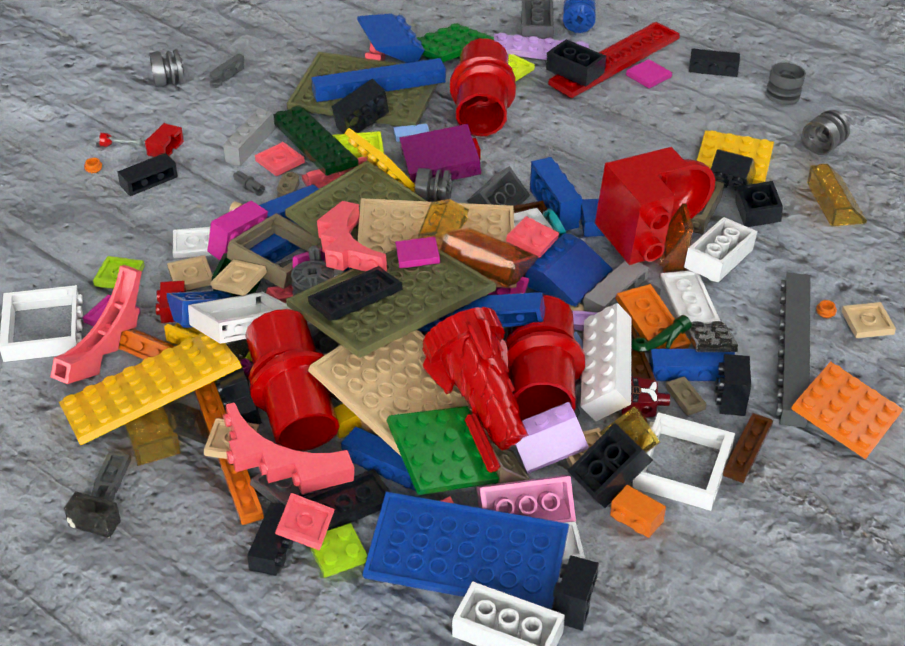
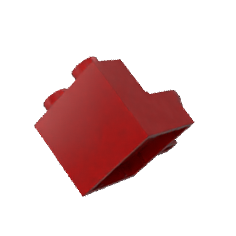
(643, 196)

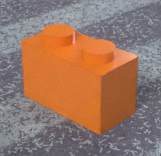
(637, 511)

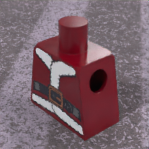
(646, 397)

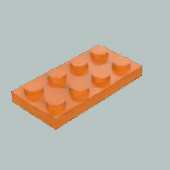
(649, 314)

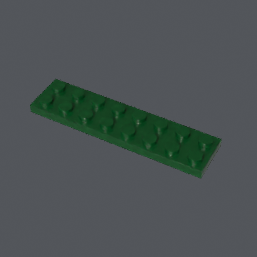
(314, 140)

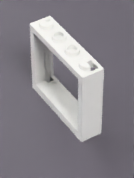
(34, 300)
(233, 312)
(697, 434)

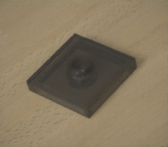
(186, 421)

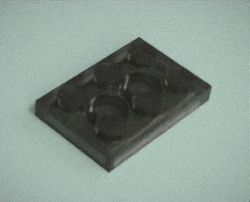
(711, 337)

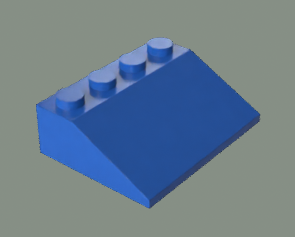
(392, 36)
(568, 270)

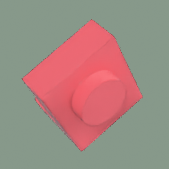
(374, 54)

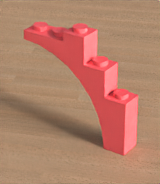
(340, 247)
(104, 338)
(307, 470)

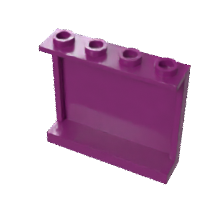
(443, 150)

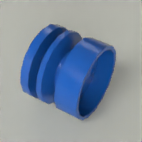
(579, 15)

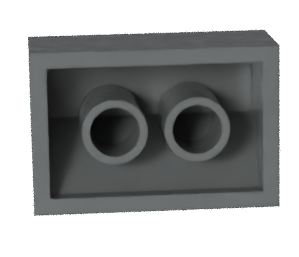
(501, 189)

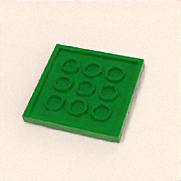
(449, 41)
(439, 450)

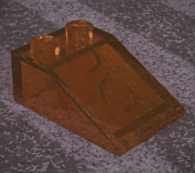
(677, 241)

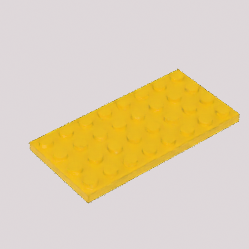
(147, 386)

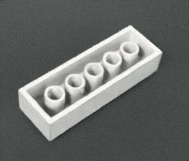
(607, 362)

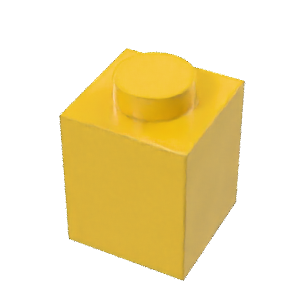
(347, 420)

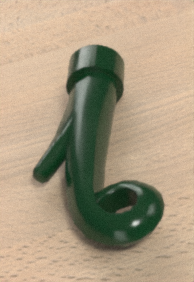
(679, 326)

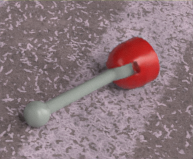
(106, 140)

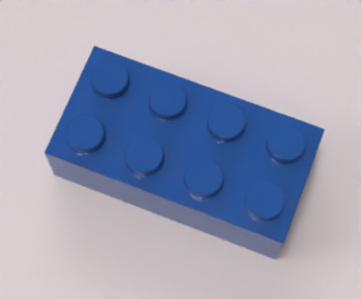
(556, 191)

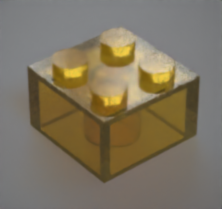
(152, 437)

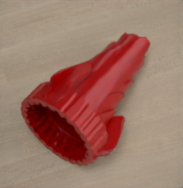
(473, 356)

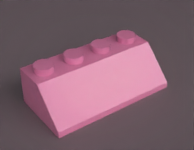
(537, 498)

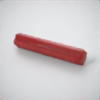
(482, 443)

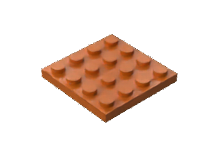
(847, 409)

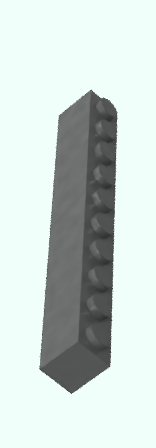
(795, 346)

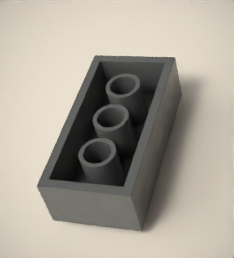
(537, 18)

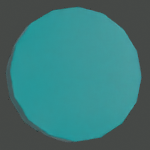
(554, 221)

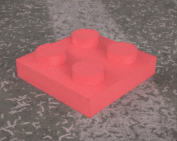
(279, 159)
(532, 236)
(305, 521)

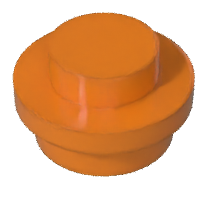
(93, 165)
(826, 309)

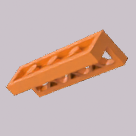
(142, 344)

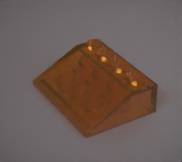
(488, 255)

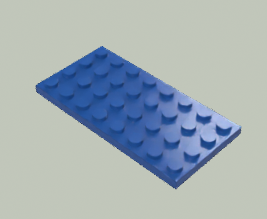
(452, 545)

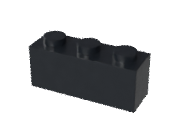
(714, 62)
(147, 174)
(269, 549)

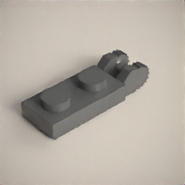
(227, 70)
(111, 475)

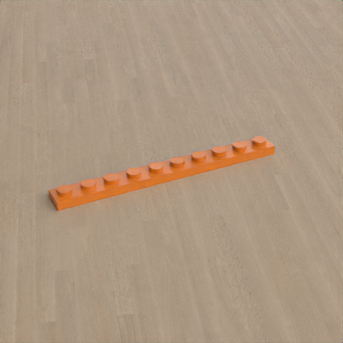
(238, 482)

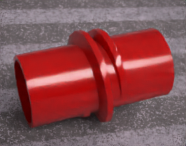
(483, 87)
(545, 360)
(282, 385)

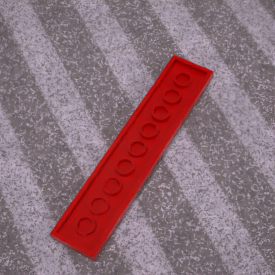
(622, 55)

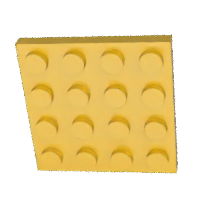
(746, 146)
(379, 159)

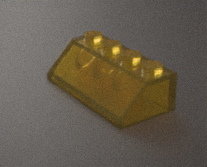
(834, 196)

